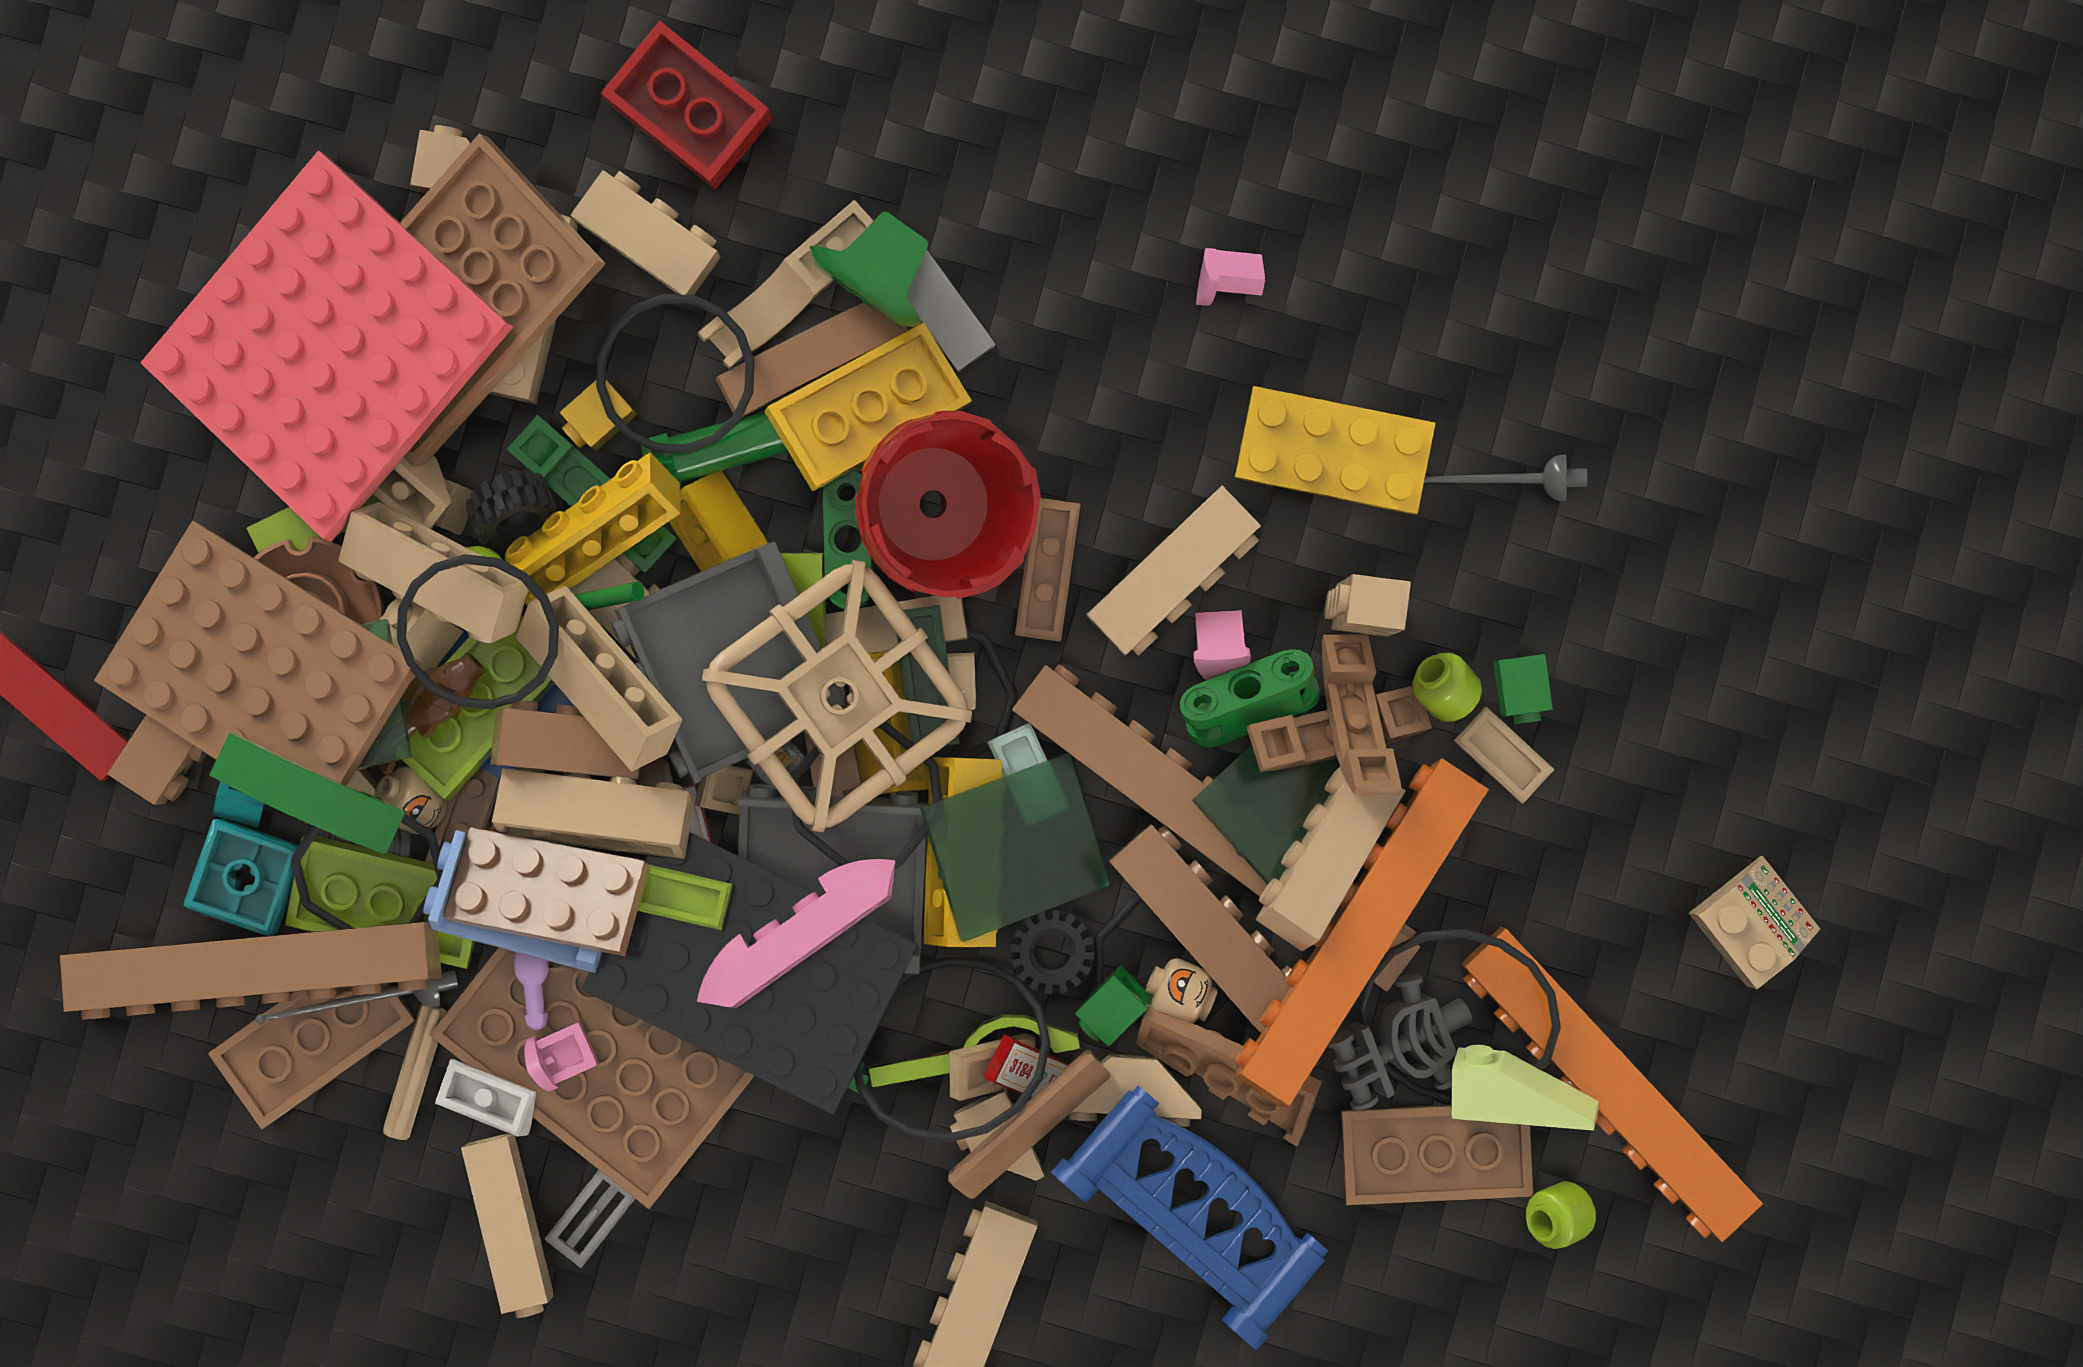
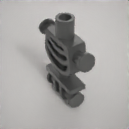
(1402, 1029)

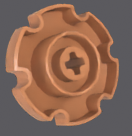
(323, 576)

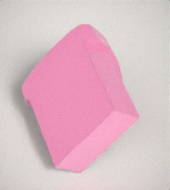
(1229, 273)
(1220, 643)
(559, 1056)

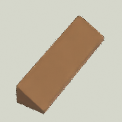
(1028, 1125)

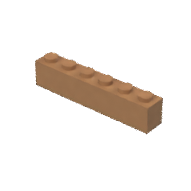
(1202, 921)

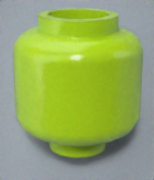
(1447, 687)
(1560, 1215)

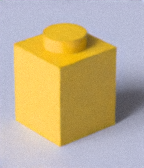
(589, 420)

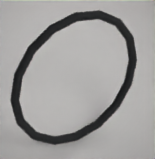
(727, 426)
(509, 569)

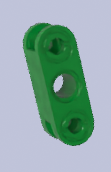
(836, 517)
(1251, 694)

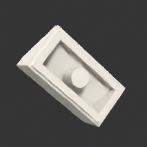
(487, 1098)

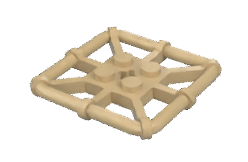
(806, 691)

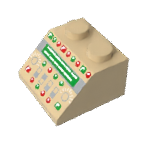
(1756, 923)

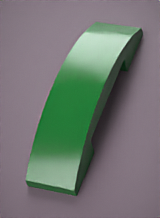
(572, 475)
(307, 794)

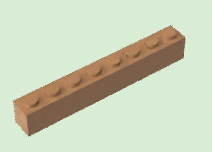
(250, 967)

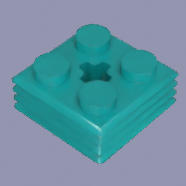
(219, 893)

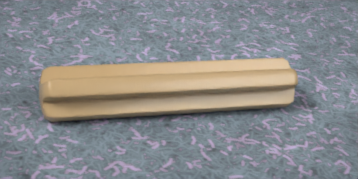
(413, 1074)

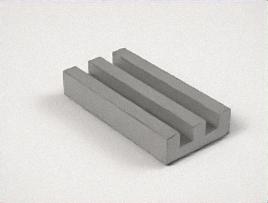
(567, 1247)

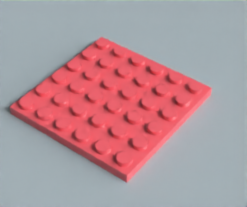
(326, 346)

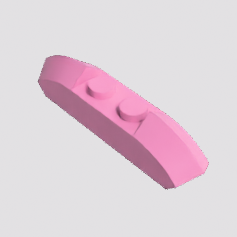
(746, 970)

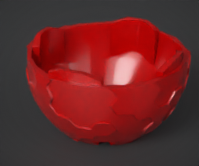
(985, 513)

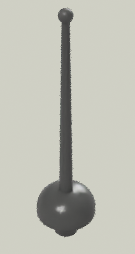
(1554, 478)
(427, 997)

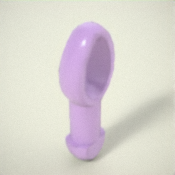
(532, 973)

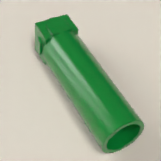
(746, 443)

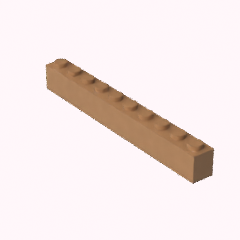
(1146, 776)

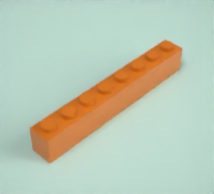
(1360, 933)
(1627, 1100)

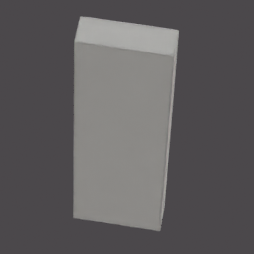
(947, 315)

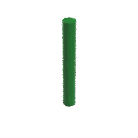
(611, 596)

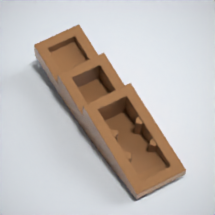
(809, 356)

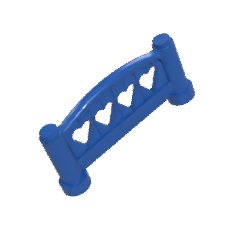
(1110, 1163)

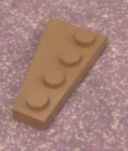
(1212, 1057)

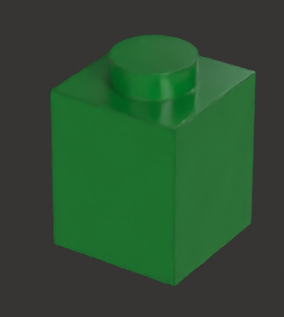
(1523, 688)
(1113, 1007)

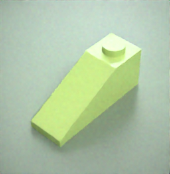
(1505, 1089)

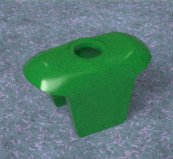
(878, 267)

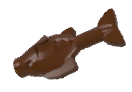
(429, 710)

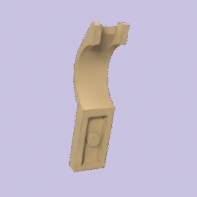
(786, 290)

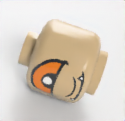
(411, 793)
(1182, 990)

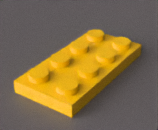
(849, 411)
(1335, 450)

